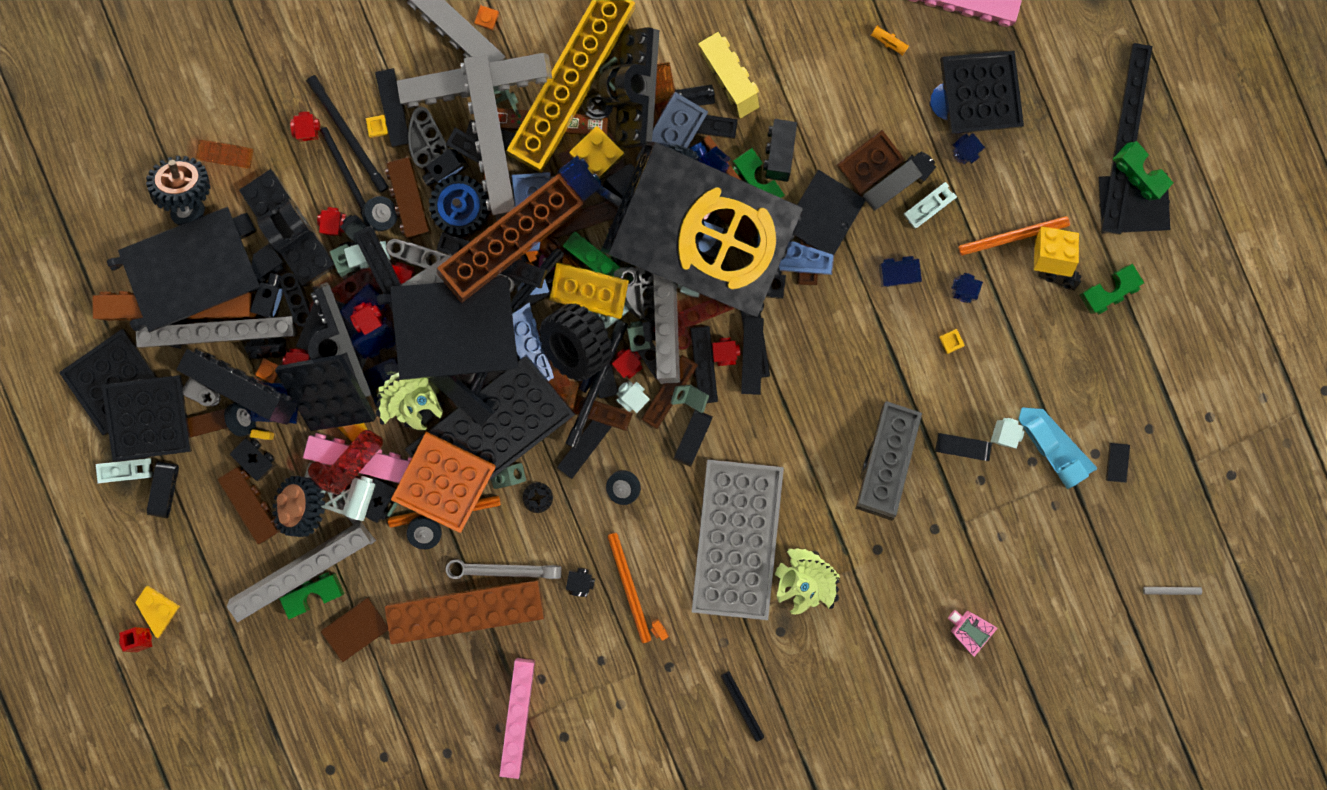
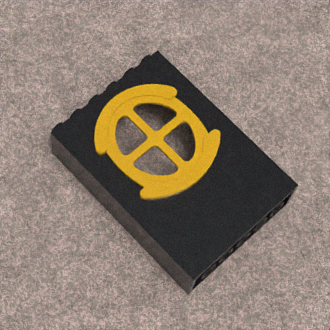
(666, 211)

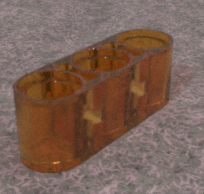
(224, 154)

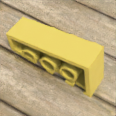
(730, 74)

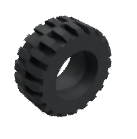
(575, 342)

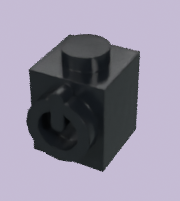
(924, 164)
(580, 582)

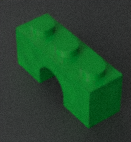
(1131, 161)
(747, 165)
(590, 255)
(1126, 281)
(296, 601)

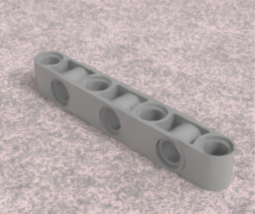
(420, 256)

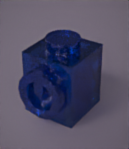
(967, 148)
(716, 159)
(966, 288)

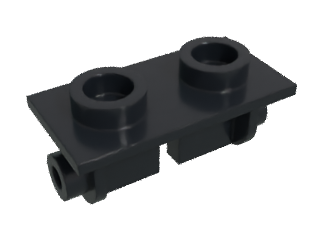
(699, 95)
(1066, 282)
(257, 349)

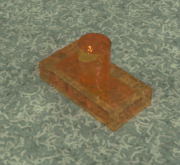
(570, 398)

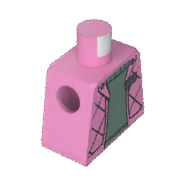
(971, 630)

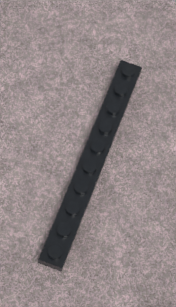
(1126, 133)

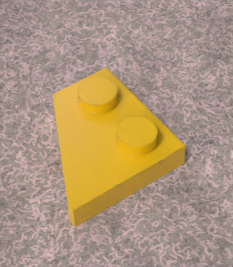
(156, 609)

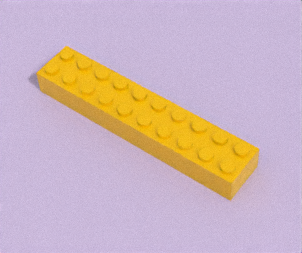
(570, 82)

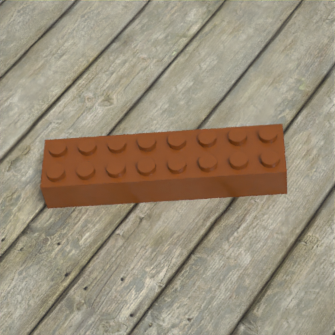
(509, 238)
(122, 307)
(464, 611)

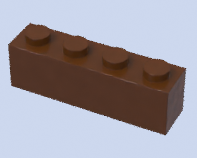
(408, 198)
(249, 504)

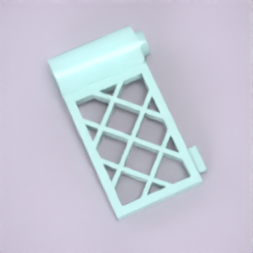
(357, 500)

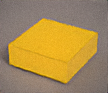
(377, 126)
(951, 341)
(261, 434)

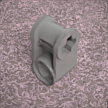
(199, 392)

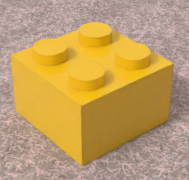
(598, 152)
(1056, 251)

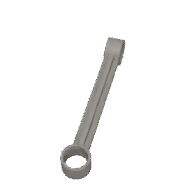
(545, 571)

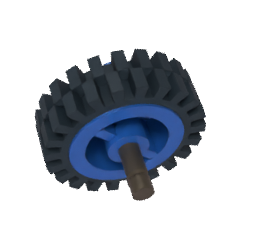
(459, 205)

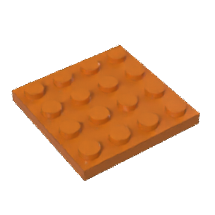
(443, 482)

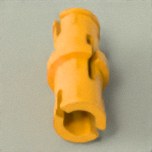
(889, 40)

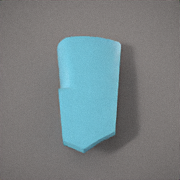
(1051, 441)

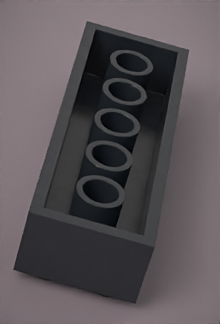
(237, 386)

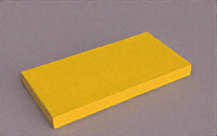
(589, 289)

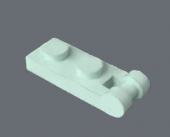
(929, 206)
(123, 470)

